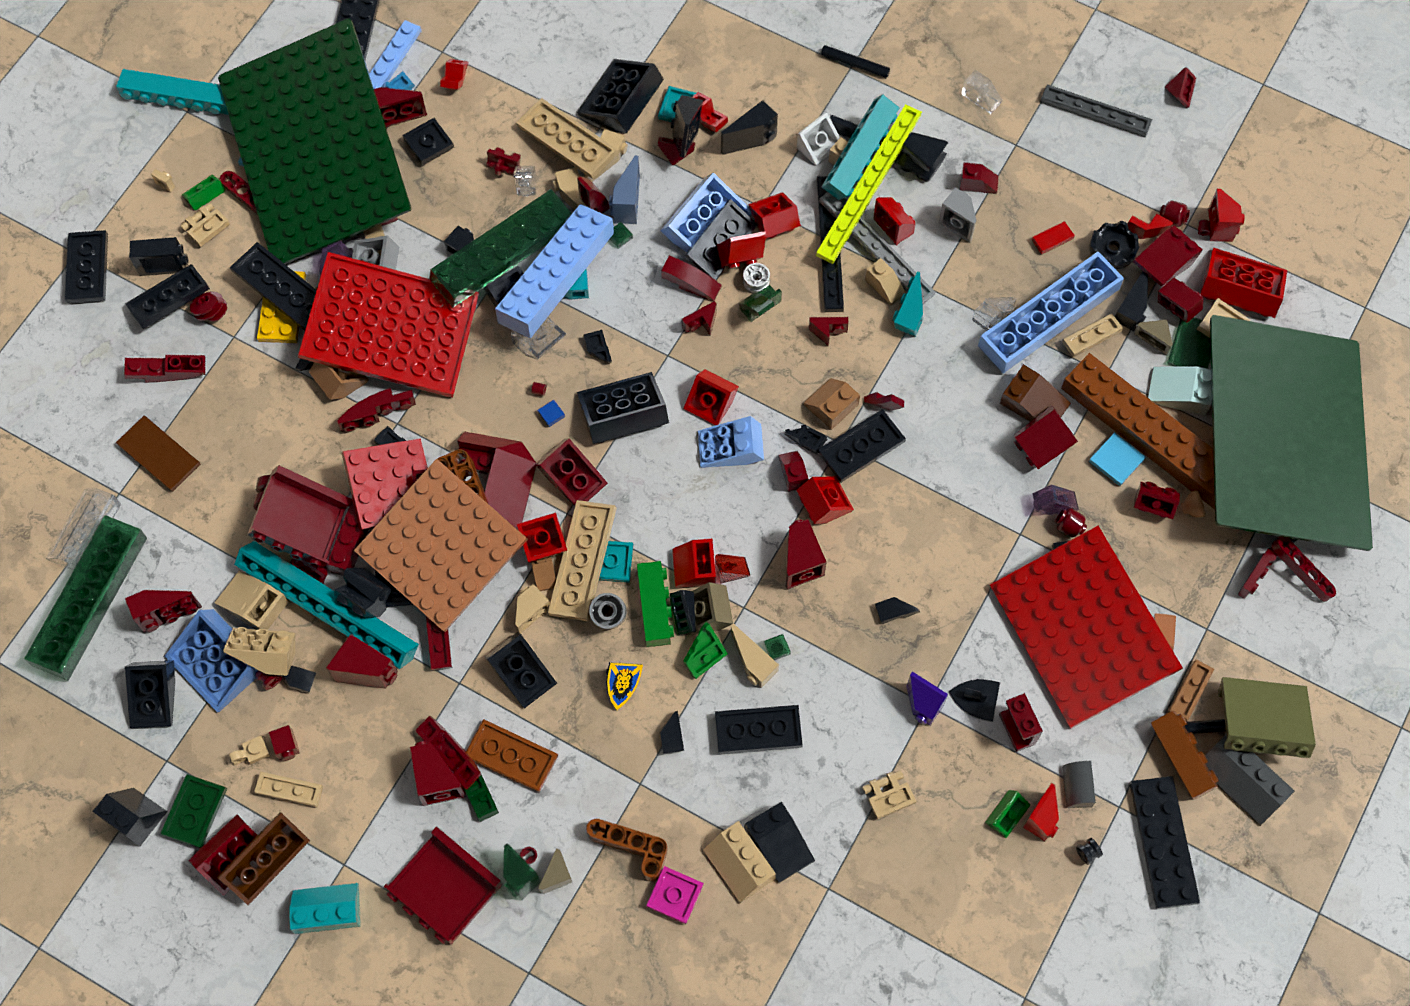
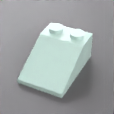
(1182, 388)

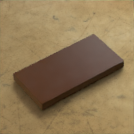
(158, 453)

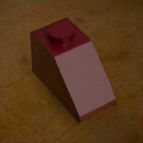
(978, 178)
(793, 470)

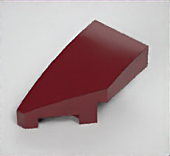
(887, 402)

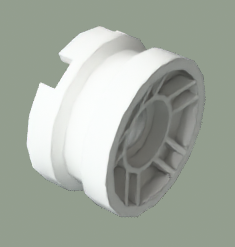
(751, 272)

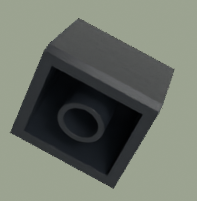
(130, 813)

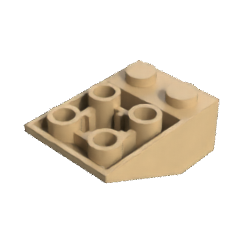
(252, 601)
(262, 649)

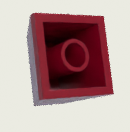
(1044, 438)
(804, 555)
(361, 665)
(432, 776)

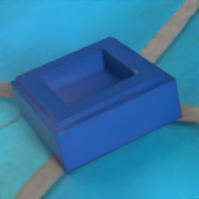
(551, 413)

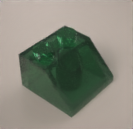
(518, 874)

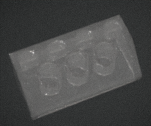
(82, 526)

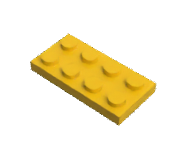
(275, 325)

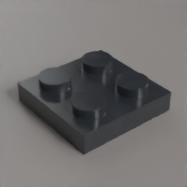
(428, 141)

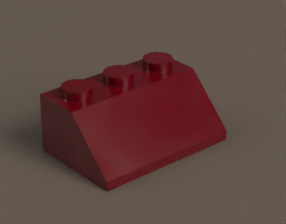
(222, 850)

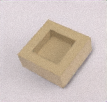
(163, 180)

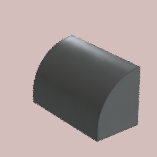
(1079, 784)

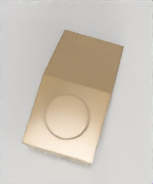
(884, 281)
(530, 606)

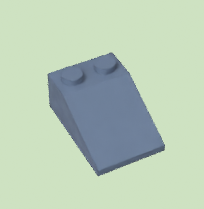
(626, 194)

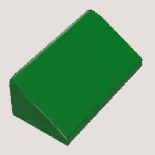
(204, 192)
(1008, 813)

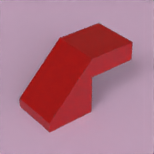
(454, 74)
(709, 117)
(1154, 229)

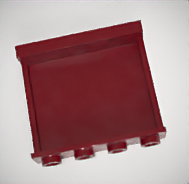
(298, 516)
(444, 887)

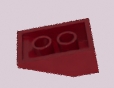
(400, 105)
(1168, 256)
(571, 472)

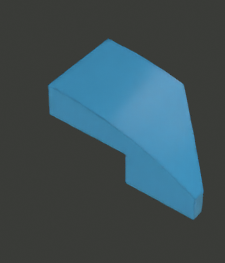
(401, 81)

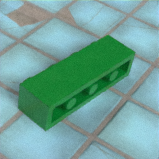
(653, 603)

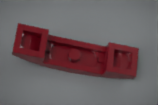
(450, 750)

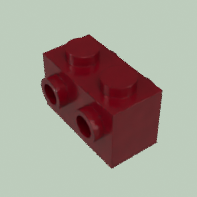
(1157, 500)

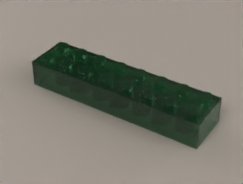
(499, 248)
(86, 598)

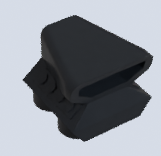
(922, 155)
(363, 592)

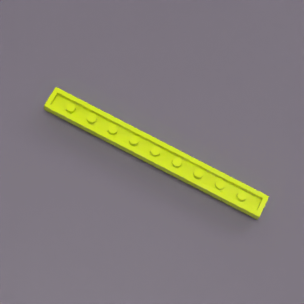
(868, 184)

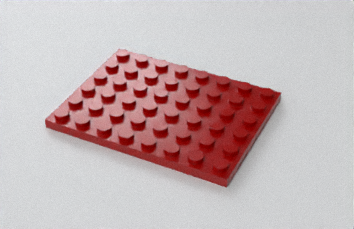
(387, 326)
(1085, 627)

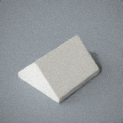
(817, 139)

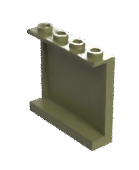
(1267, 717)

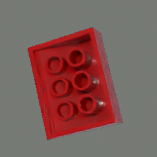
(1244, 283)

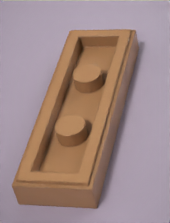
(1191, 689)

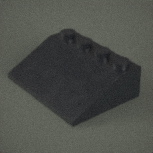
(621, 94)
(623, 407)

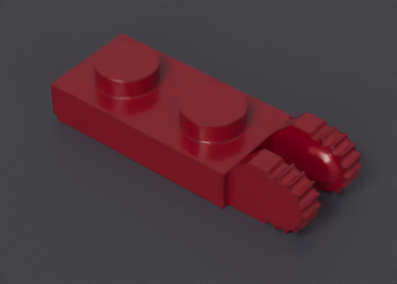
(1258, 572)

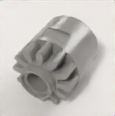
(597, 611)

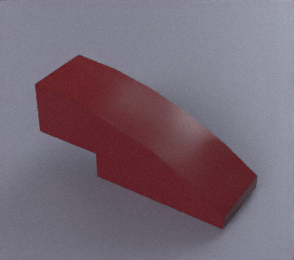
(592, 196)
(690, 278)

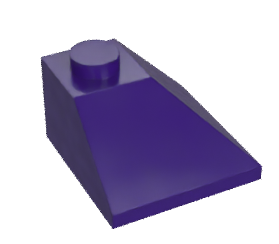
(925, 699)

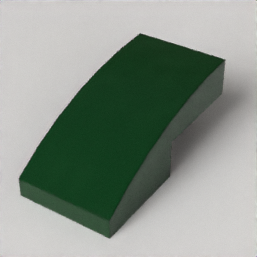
(756, 304)
(481, 800)

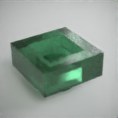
(621, 235)
(777, 647)

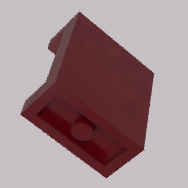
(1021, 722)

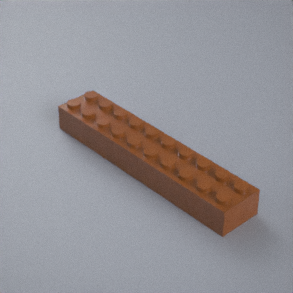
(1143, 425)

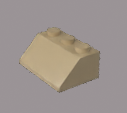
(739, 862)

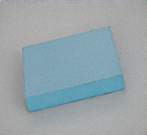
(1117, 459)

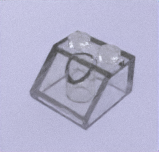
(543, 339)

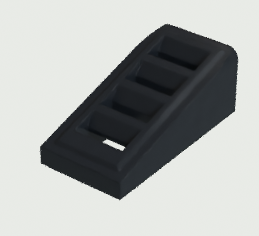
(683, 604)

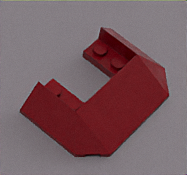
(509, 471)

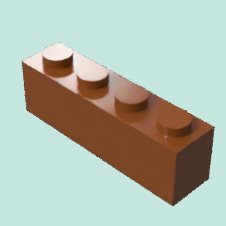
(1184, 754)

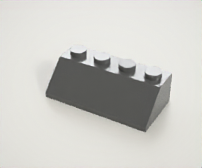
(1248, 781)

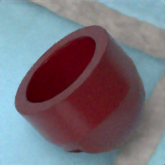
(525, 851)

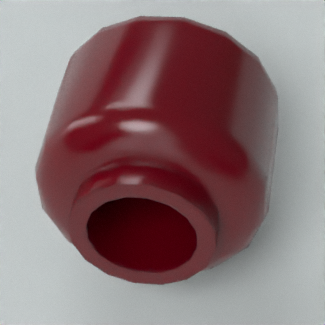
(1175, 212)
(1071, 522)

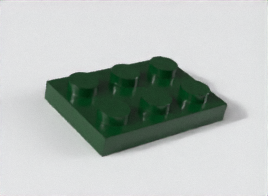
(193, 811)

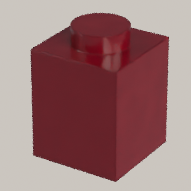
(284, 743)

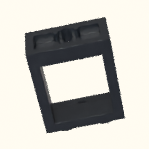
(157, 256)

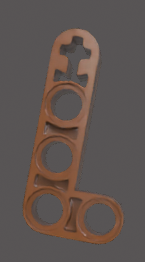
(464, 470)
(625, 844)

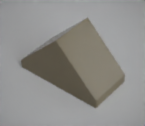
(1156, 334)
(556, 874)

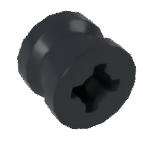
(1089, 851)

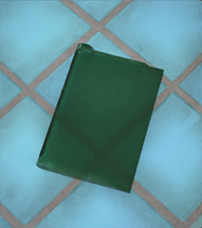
(1190, 346)

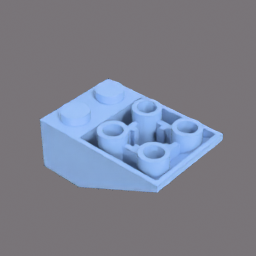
(731, 443)

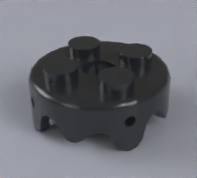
(1121, 237)

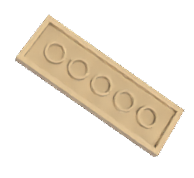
(567, 138)
(583, 560)

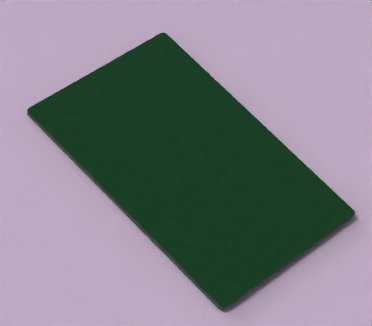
(314, 143)
(1289, 434)

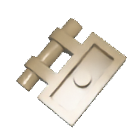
(208, 227)
(892, 800)

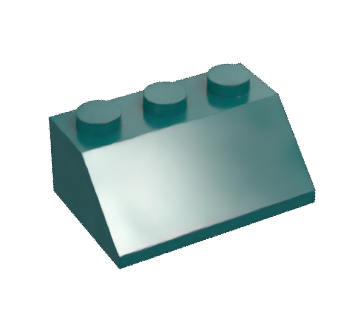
(325, 908)

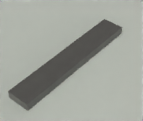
(1096, 110)

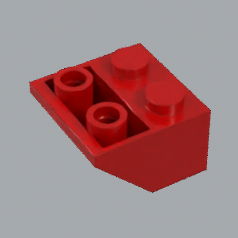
(694, 563)

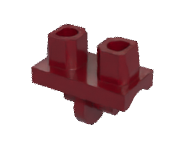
(502, 162)

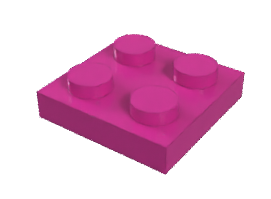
(675, 895)

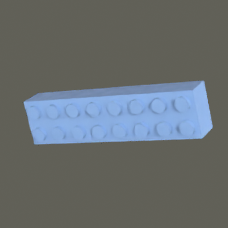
(554, 271)
(1050, 312)

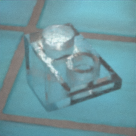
(525, 180)
(993, 311)

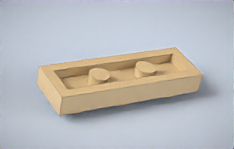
(1092, 335)
(288, 789)

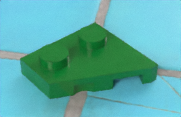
(704, 652)

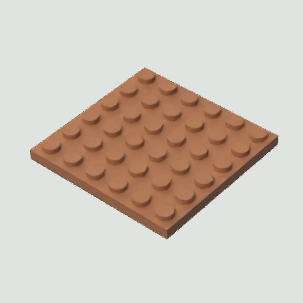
(440, 545)

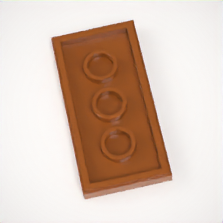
(511, 755)

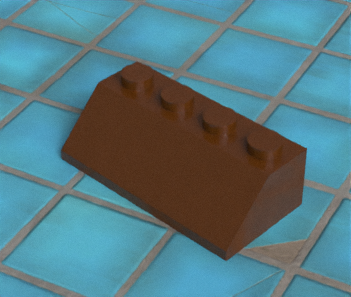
(263, 858)

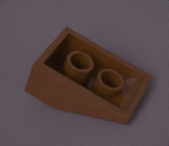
(1032, 394)

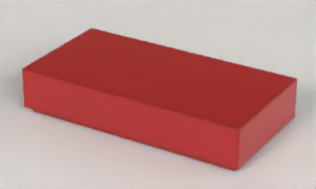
(1053, 237)

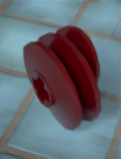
(209, 306)

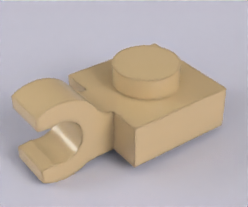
(253, 750)

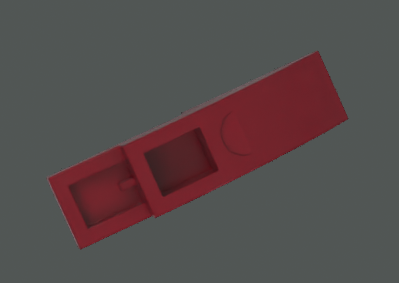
(165, 369)
(367, 410)

